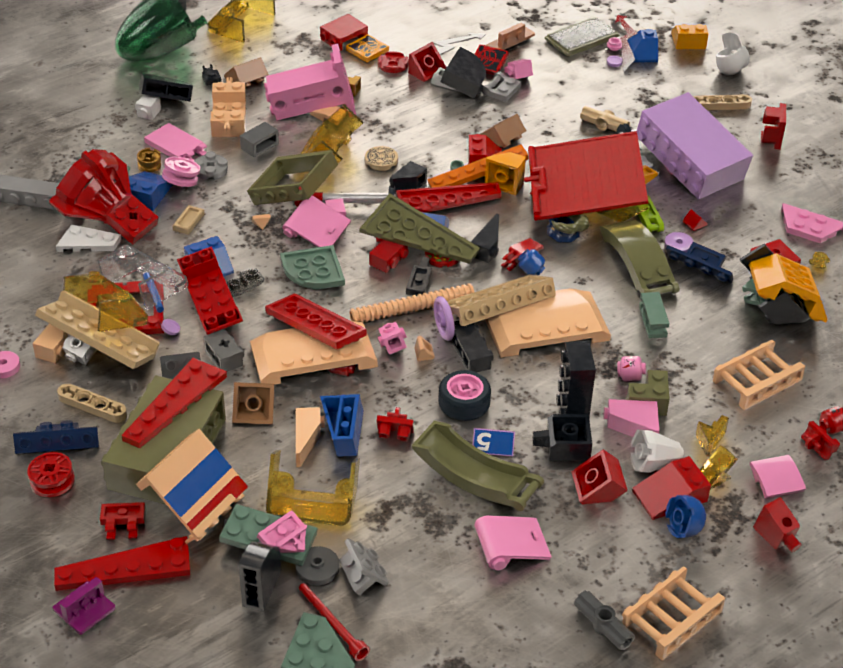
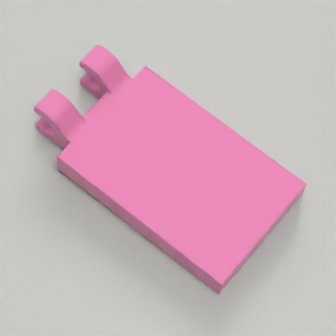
(175, 142)

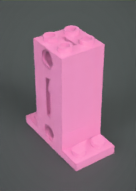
(309, 88)

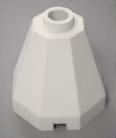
(653, 451)

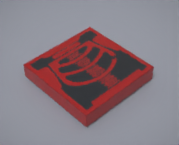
(491, 58)

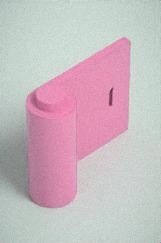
(315, 221)
(509, 539)

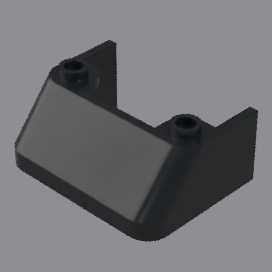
(784, 308)

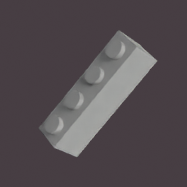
(27, 191)

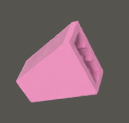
(631, 415)

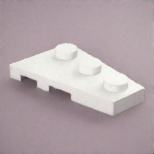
(87, 238)

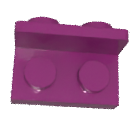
(85, 606)

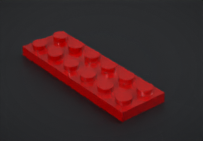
(316, 321)

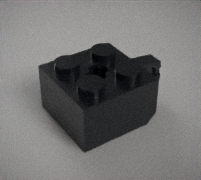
(566, 437)

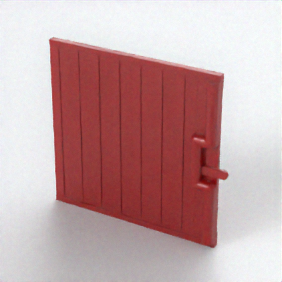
(586, 176)

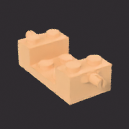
(228, 109)

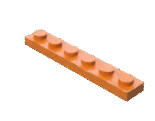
(470, 171)

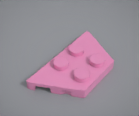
(809, 224)

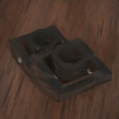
(246, 282)

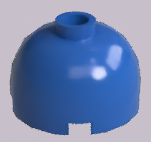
(685, 516)

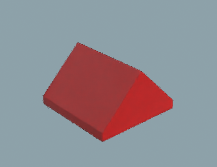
(425, 62)

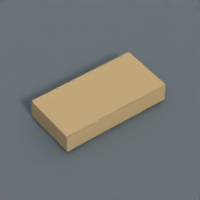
(188, 219)

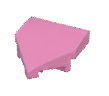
(285, 533)

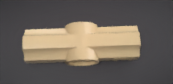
(602, 120)

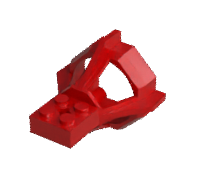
(103, 196)

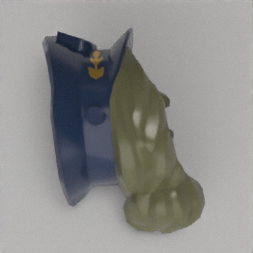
(567, 227)

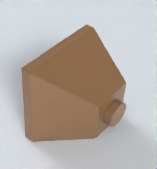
(253, 403)

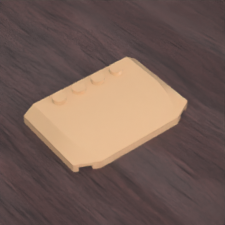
(555, 320)
(295, 352)

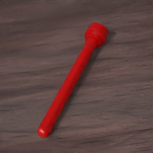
(357, 648)

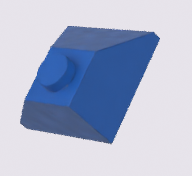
(644, 46)

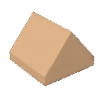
(423, 349)

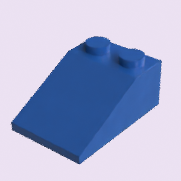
(149, 188)

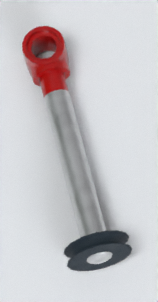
(371, 198)

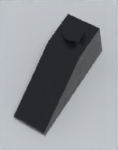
(488, 240)

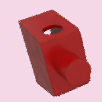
(778, 525)

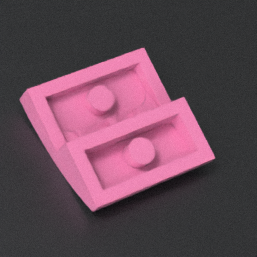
(777, 476)

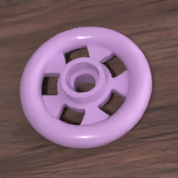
(444, 318)

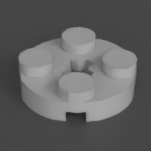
(212, 166)

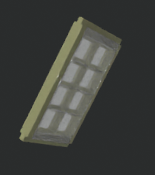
(581, 36)

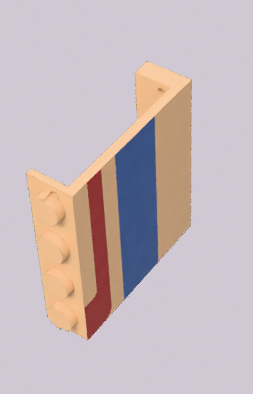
(195, 484)

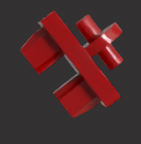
(395, 422)
(818, 439)

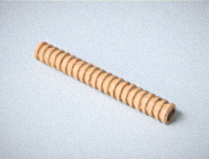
(408, 304)

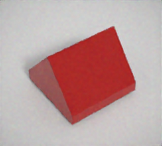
(694, 221)

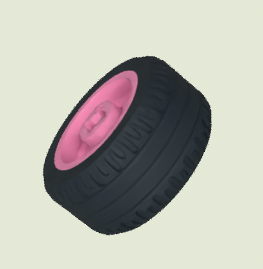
(464, 395)

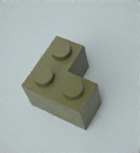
(654, 389)

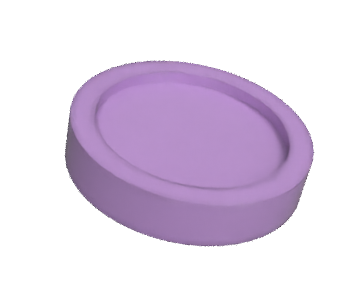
(614, 61)
(170, 327)

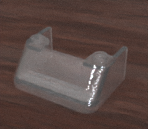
(154, 290)

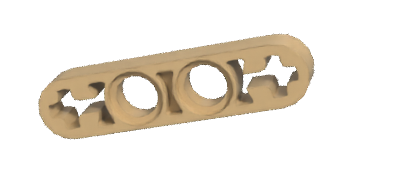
(721, 102)
(71, 394)

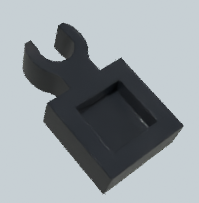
(210, 76)

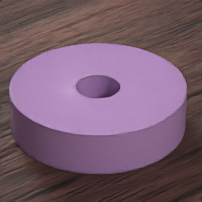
(678, 240)

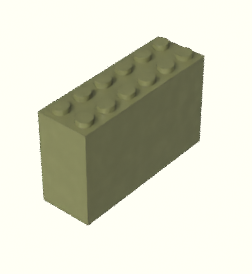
(127, 464)

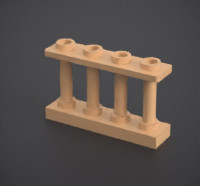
(762, 388)
(680, 630)

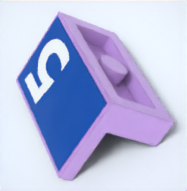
(494, 441)

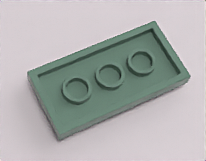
(245, 525)

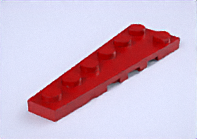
(449, 196)
(174, 399)

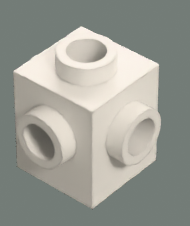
(77, 350)

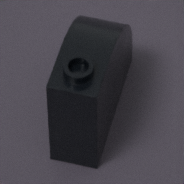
(465, 73)
(165, 87)
(258, 574)

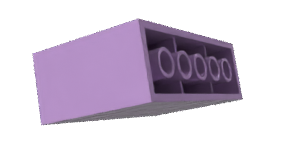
(693, 145)

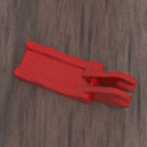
(517, 249)

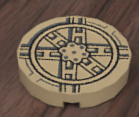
(381, 158)

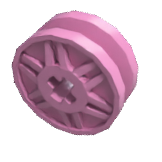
(181, 171)

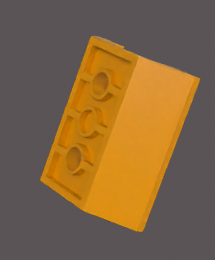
(778, 272)

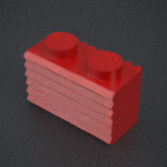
(387, 255)

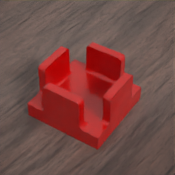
(777, 117)

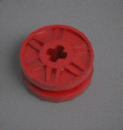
(51, 474)

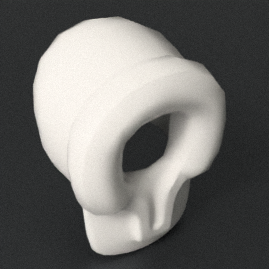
(729, 62)

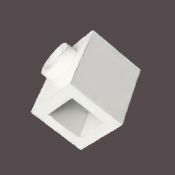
(148, 107)

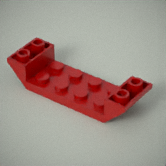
(209, 291)

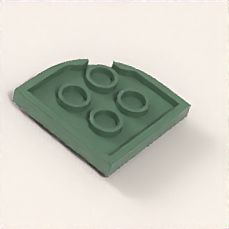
(313, 267)

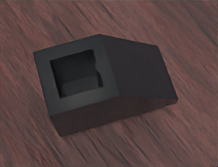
(409, 177)

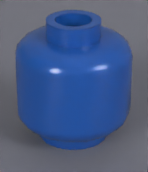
(531, 262)

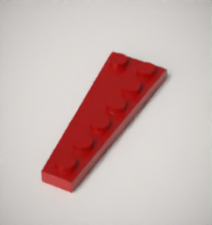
(138, 564)

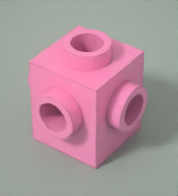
(392, 337)

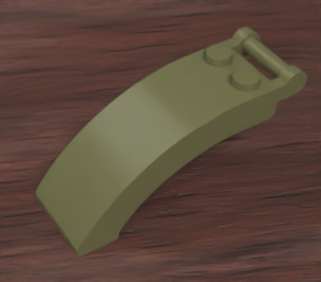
(641, 256)
(473, 468)

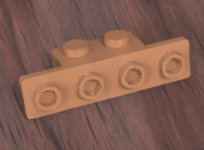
(511, 37)

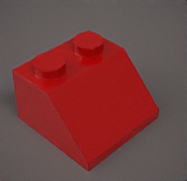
(481, 147)
(599, 479)

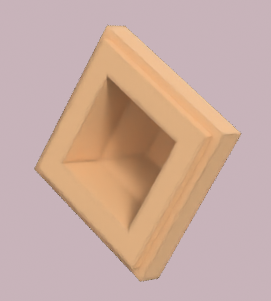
(261, 220)

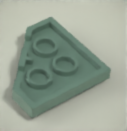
(316, 646)

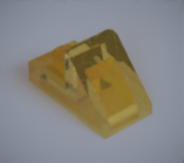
(711, 435)
(718, 465)

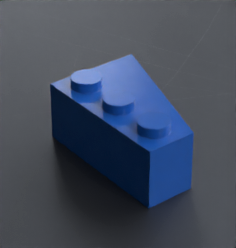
(344, 421)

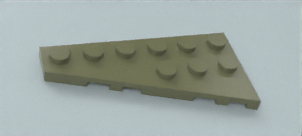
(408, 226)

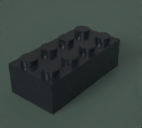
(576, 379)

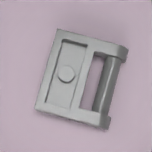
(505, 90)

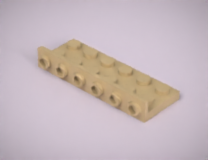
(502, 298)
(81, 322)

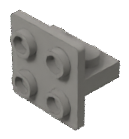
(362, 567)

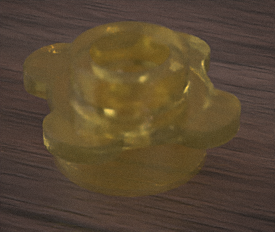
(819, 260)

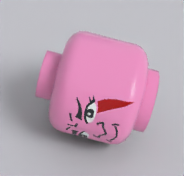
(631, 368)

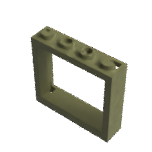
(318, 163)

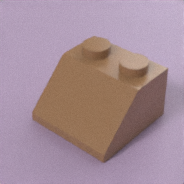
(248, 72)
(506, 131)

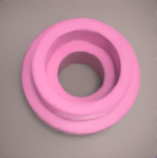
(614, 44)

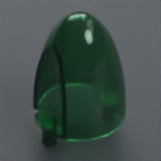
(155, 30)

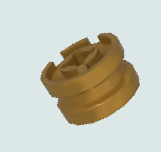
(149, 160)

